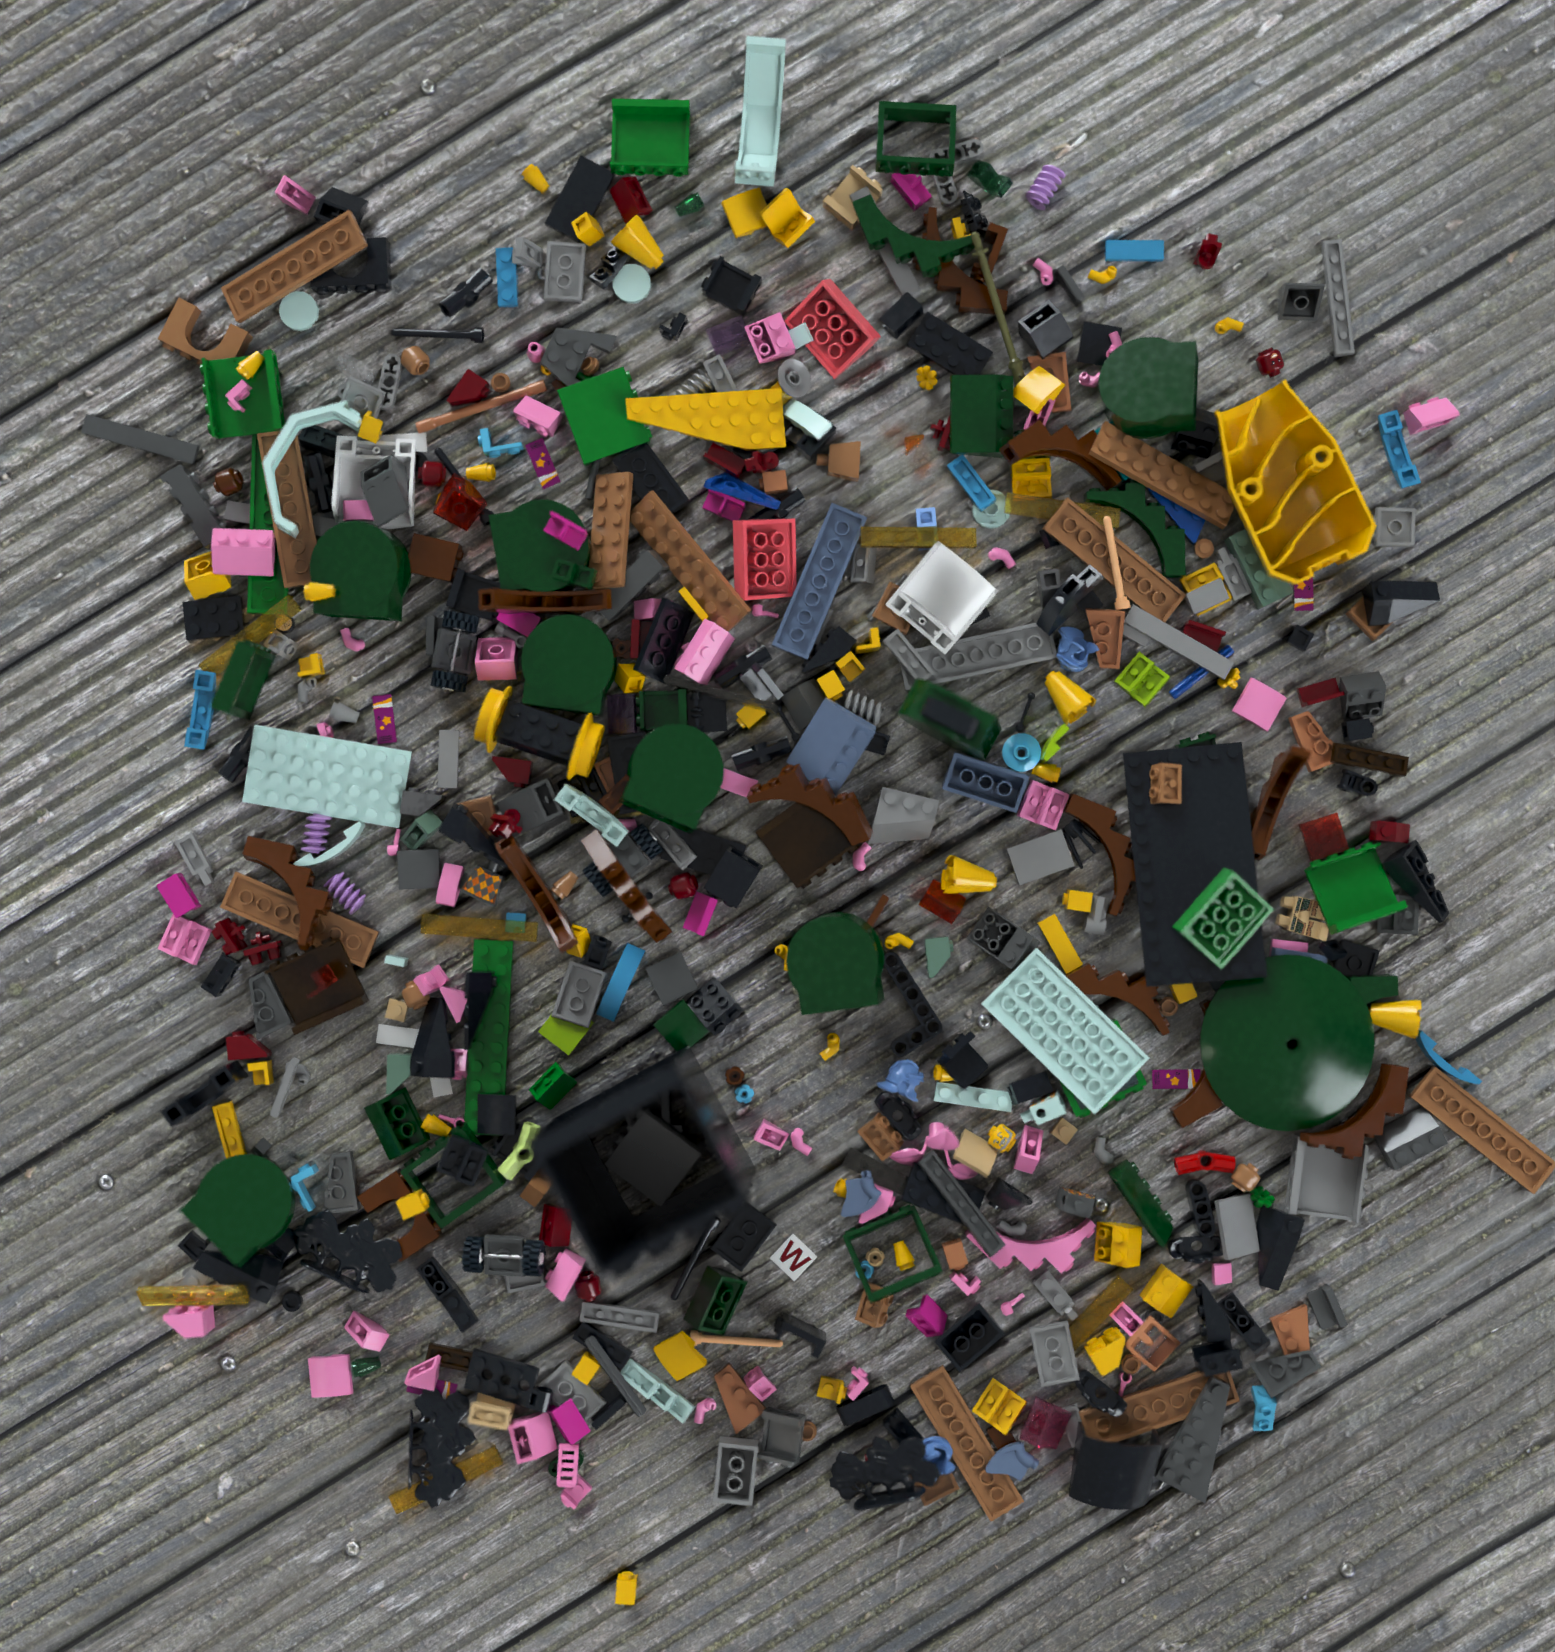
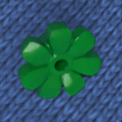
(1261, 1197)

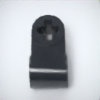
(1353, 783)

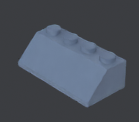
(985, 782)

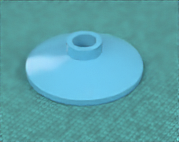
(1021, 742)

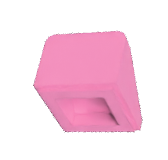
(1221, 1273)

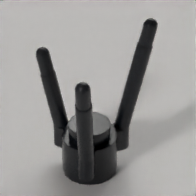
(1074, 830)

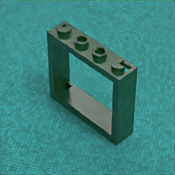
(916, 113)
(243, 679)
(489, 1166)
(887, 1219)

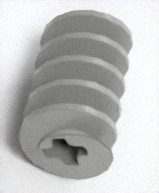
(697, 386)
(863, 708)

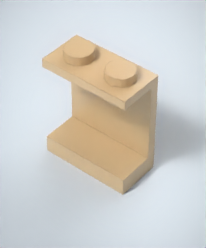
(839, 202)
(491, 1412)

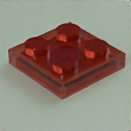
(1323, 836)

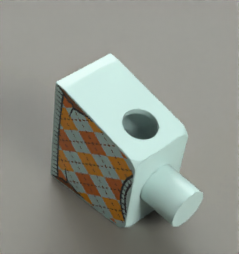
(1051, 1103)

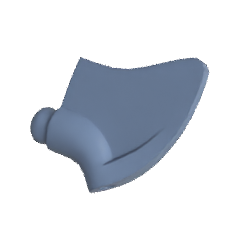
(860, 1195)
(1012, 1460)

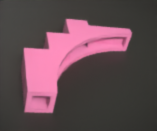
(1031, 1253)

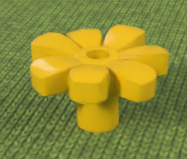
(926, 377)
(1230, 679)

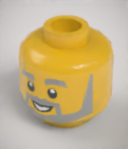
(1001, 1138)

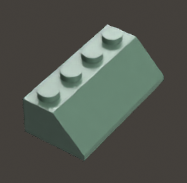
(1264, 588)

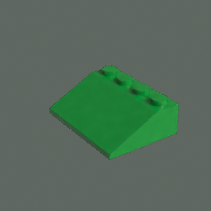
(1223, 917)

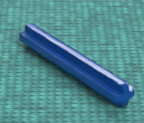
(1196, 675)

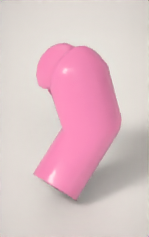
(1045, 271)
(1116, 342)
(1089, 380)
(1002, 554)
(351, 643)
(858, 856)
(703, 1407)

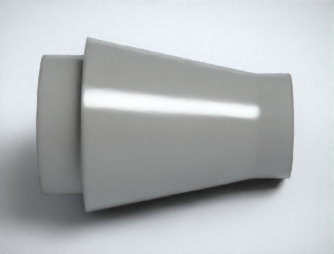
(343, 713)

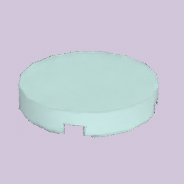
(632, 283)
(298, 311)
(993, 515)

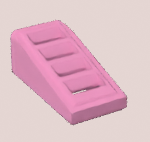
(564, 1482)

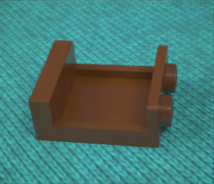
(995, 236)
(434, 557)

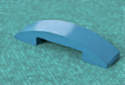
(1396, 450)
(201, 713)
(620, 982)
(1427, 1044)

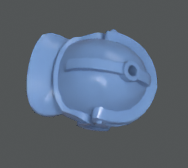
(1074, 649)
(902, 1079)
(939, 1452)

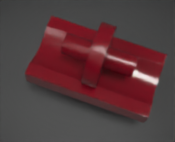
(1208, 251)
(938, 429)
(762, 462)
(505, 824)
(232, 935)
(272, 948)

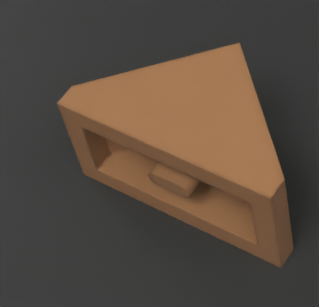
(536, 1188)

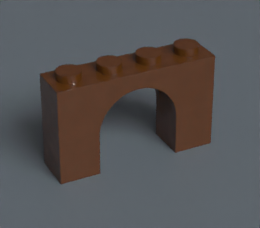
(394, 1187)

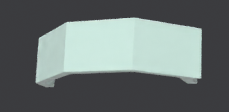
(761, 111)
(296, 422)

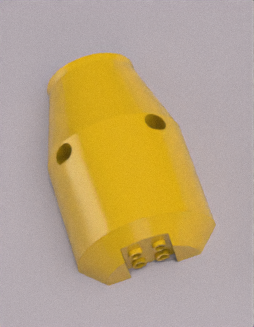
(1291, 486)

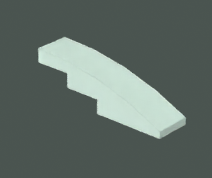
(806, 419)
(657, 1390)

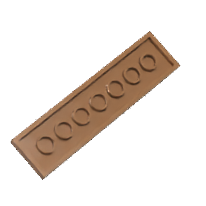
(294, 266)
(1163, 475)
(295, 507)
(1088, 542)
(688, 562)
(280, 913)
(1483, 1130)
(1151, 1408)
(969, 1444)

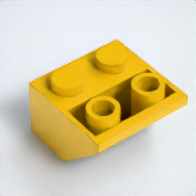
(1118, 1244)
(1106, 1350)

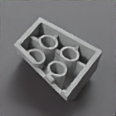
(902, 817)

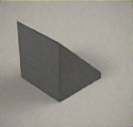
(261, 1147)

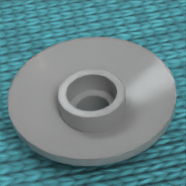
(798, 373)

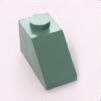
(421, 830)
(937, 953)
(397, 1070)

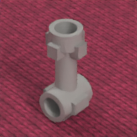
(503, 629)

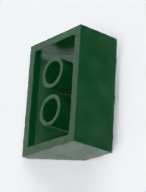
(397, 1123)
(715, 1300)

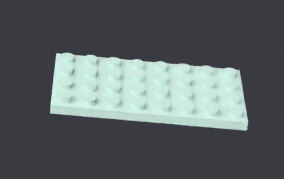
(326, 776)
(1065, 1030)

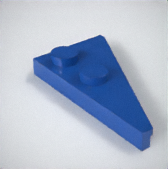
(735, 487)
(1182, 517)

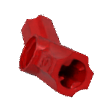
(1216, 1162)

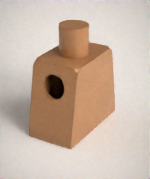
(842, 460)

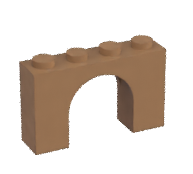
(178, 329)

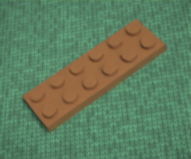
(610, 529)

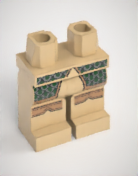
(1299, 915)

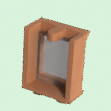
(1152, 1343)

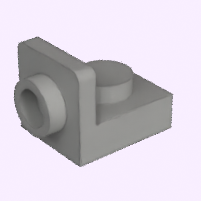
(281, 644)

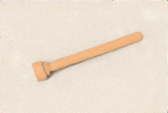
(1121, 600)
(698, 1337)

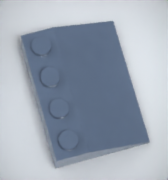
(832, 744)

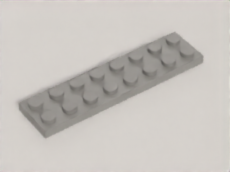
(986, 654)

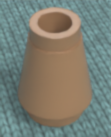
(564, 885)

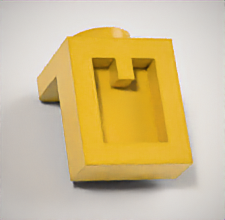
(958, 229)
(831, 1389)

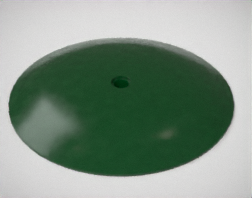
(1248, 1038)

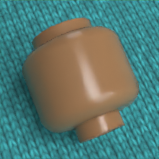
(415, 360)
(414, 997)
(1245, 1177)

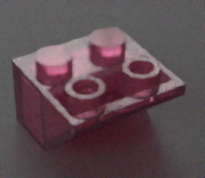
(1044, 1424)

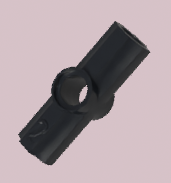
(788, 503)
(731, 674)
(761, 753)

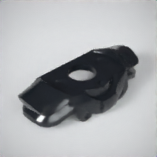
(908, 1126)
(1181, 1248)
(1112, 1403)

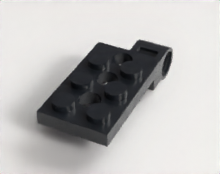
(536, 1398)

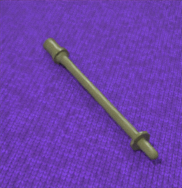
(1015, 363)

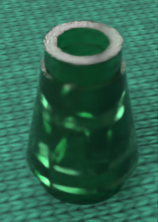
(690, 204)
(364, 1366)

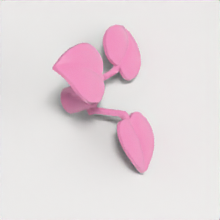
(939, 1138)

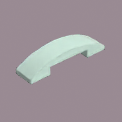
(592, 812)
(352, 835)

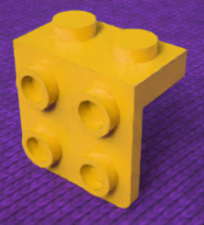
(786, 218)

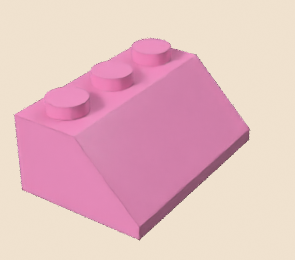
(243, 552)
(705, 652)

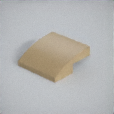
(975, 1153)

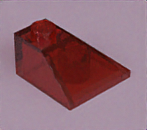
(459, 502)

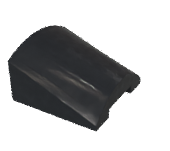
(1113, 1473)

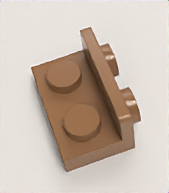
(1165, 783)
(881, 1136)
(875, 1313)

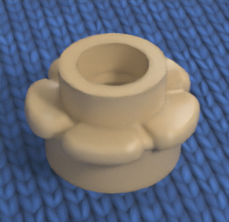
(875, 1252)

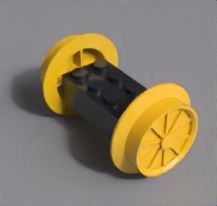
(538, 732)

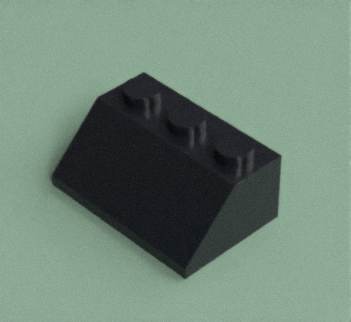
(969, 1337)

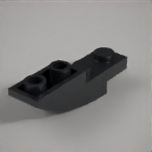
(1064, 600)
(448, 1293)

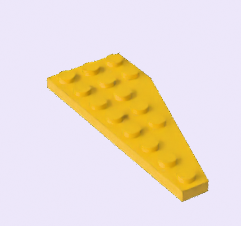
(732, 418)

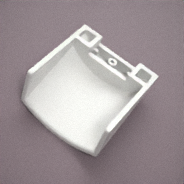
(357, 455)
(942, 597)

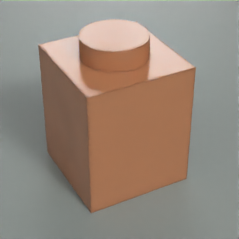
(774, 482)
(955, 1254)

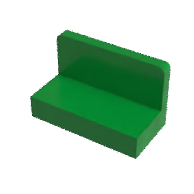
(552, 1086)

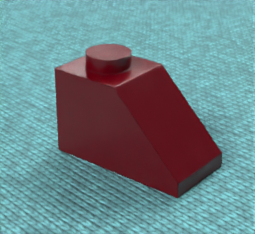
(469, 390)
(515, 770)
(1389, 832)
(245, 1047)

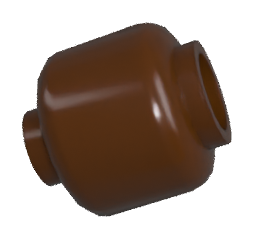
(228, 481)

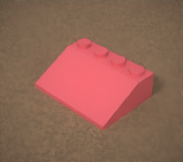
(836, 327)
(764, 558)

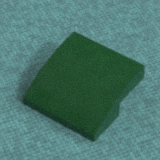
(681, 1026)

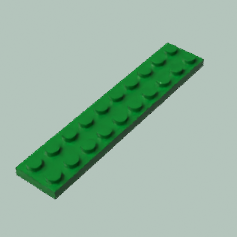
(262, 590)
(490, 1048)

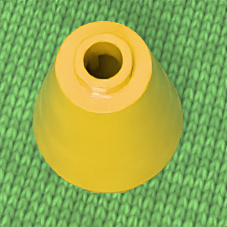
(638, 243)
(1068, 697)
(966, 877)
(1397, 1016)

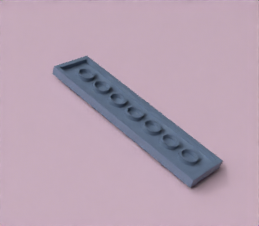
(819, 581)

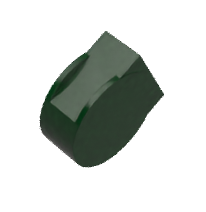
(1151, 387)
(527, 553)
(366, 569)
(568, 666)
(983, 738)
(674, 775)
(836, 964)
(242, 1206)

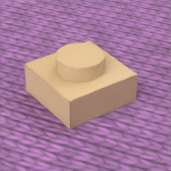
(396, 1010)
(1063, 1130)

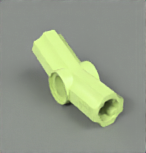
(514, 1161)

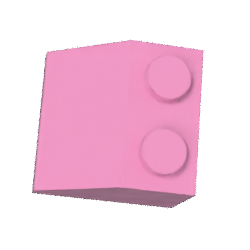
(1429, 415)
(496, 659)
(565, 1273)

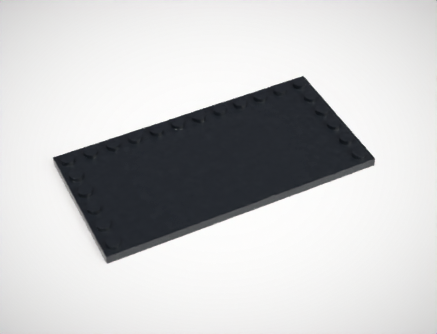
(1183, 850)

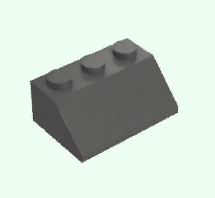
(1409, 1138)

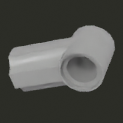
(1095, 920)

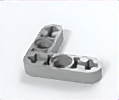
(940, 153)
(386, 367)

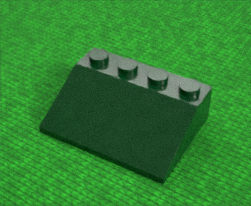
(980, 414)
(1142, 1202)

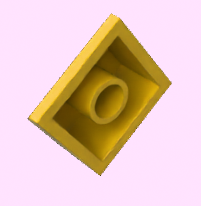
(200, 577)
(1166, 1291)

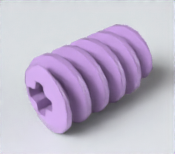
(1044, 186)
(316, 833)
(345, 892)

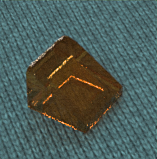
(912, 442)

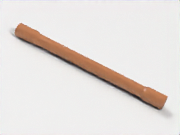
(433, 422)

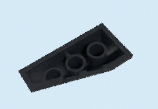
(1397, 599)
(462, 826)
(1410, 872)
(478, 991)
(432, 1049)
(1006, 1196)
(1277, 1241)
(258, 1274)

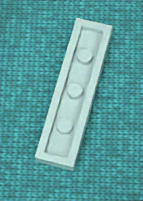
(973, 1096)

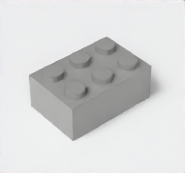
(735, 1470)

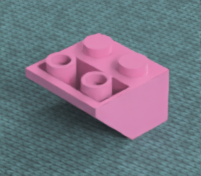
(770, 339)
(538, 416)
(191, 1320)
(532, 1436)

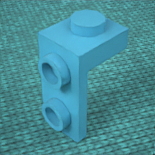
(485, 441)
(298, 1185)
(1264, 1409)

